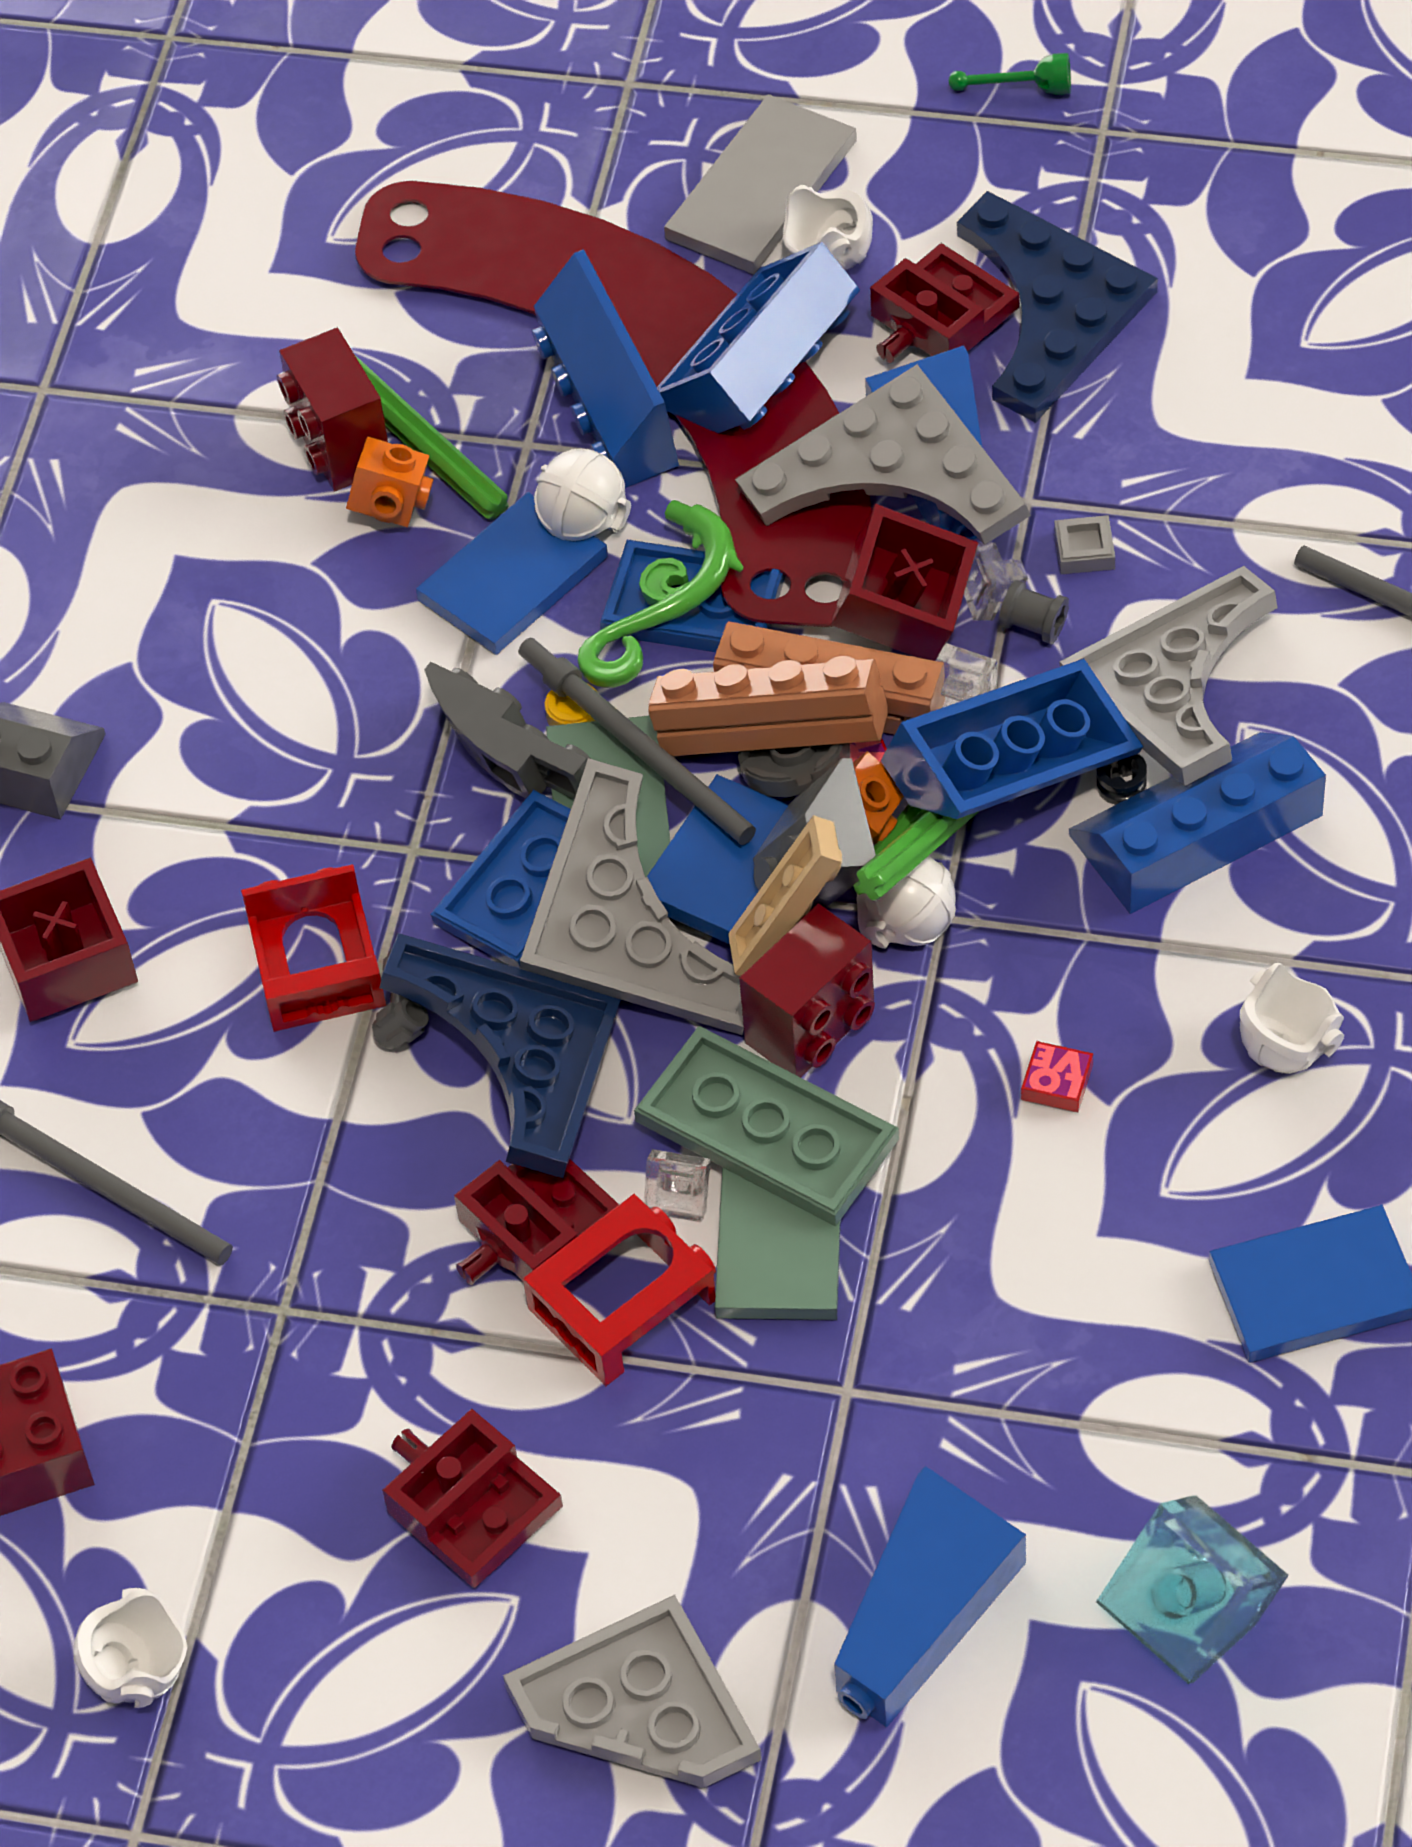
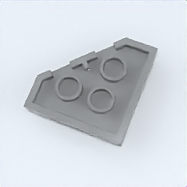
(638, 1699)

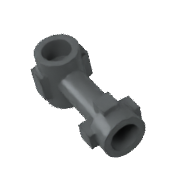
(399, 1020)

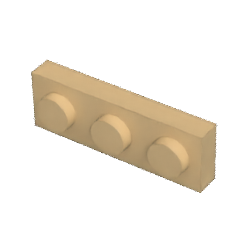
(786, 893)

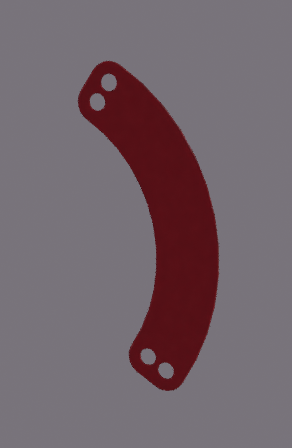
(511, 253)

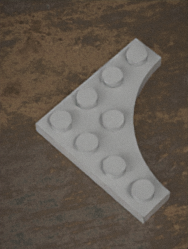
(893, 446)
(1162, 668)
(606, 924)

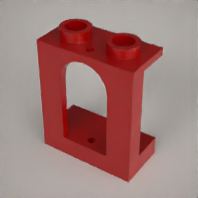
(321, 991)
(601, 1343)

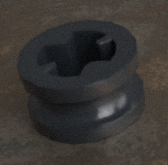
(1118, 789)

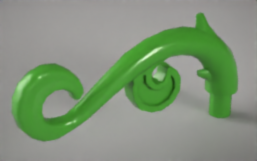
(665, 601)

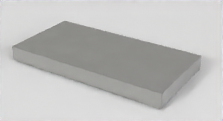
(743, 197)

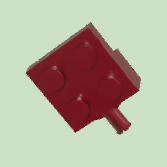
(939, 304)
(526, 1216)
(468, 1496)

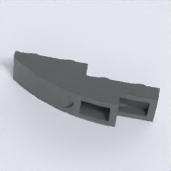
(500, 739)

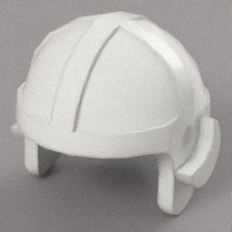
(834, 217)
(581, 495)
(912, 910)
(1288, 1021)
(130, 1648)

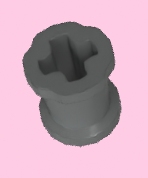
(1034, 611)

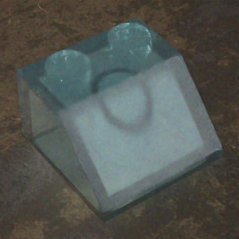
(1191, 1586)

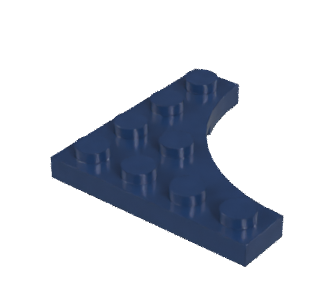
(1068, 294)
(530, 1028)

